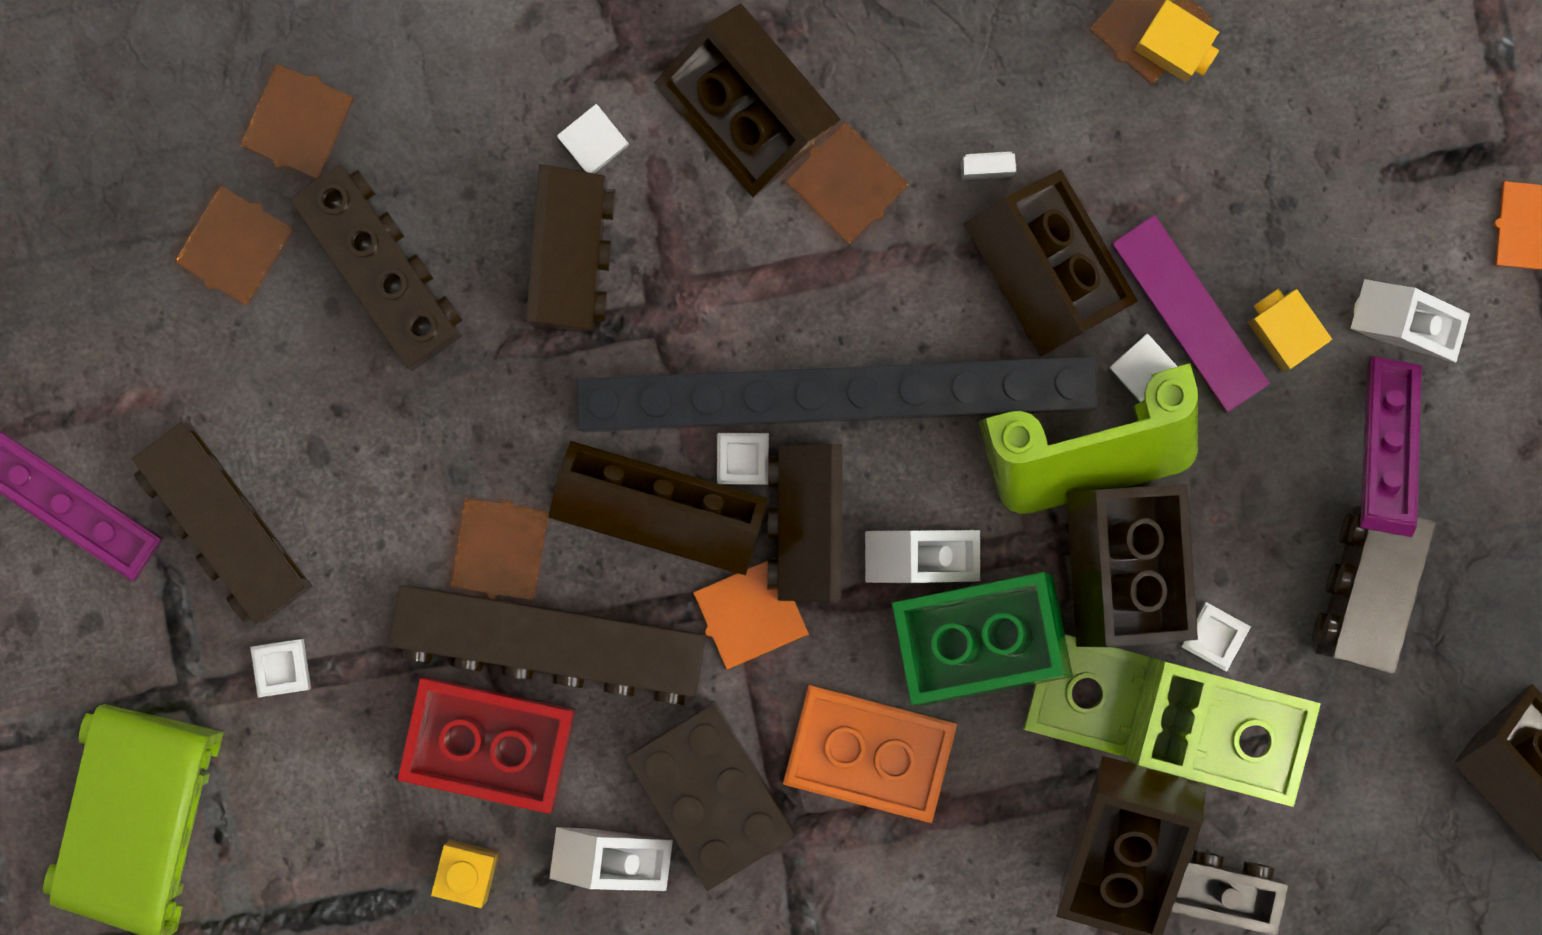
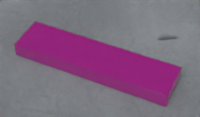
(1190, 314)
(1391, 447)
(74, 510)

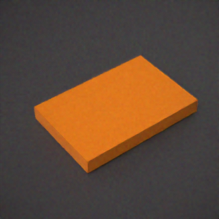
(870, 753)

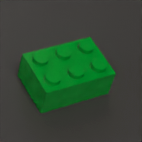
(982, 639)

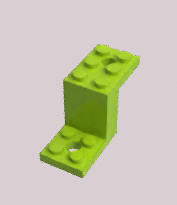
(1179, 721)

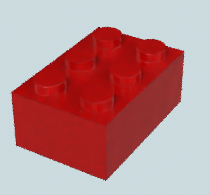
(487, 744)

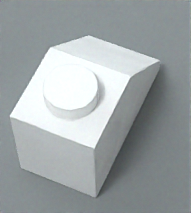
(1410, 319)
(922, 556)
(610, 860)

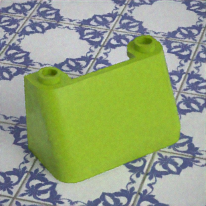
(1157, 445)
(131, 819)

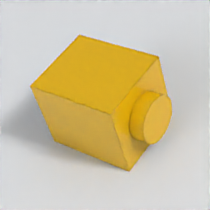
(1178, 42)
(1288, 328)
(465, 873)

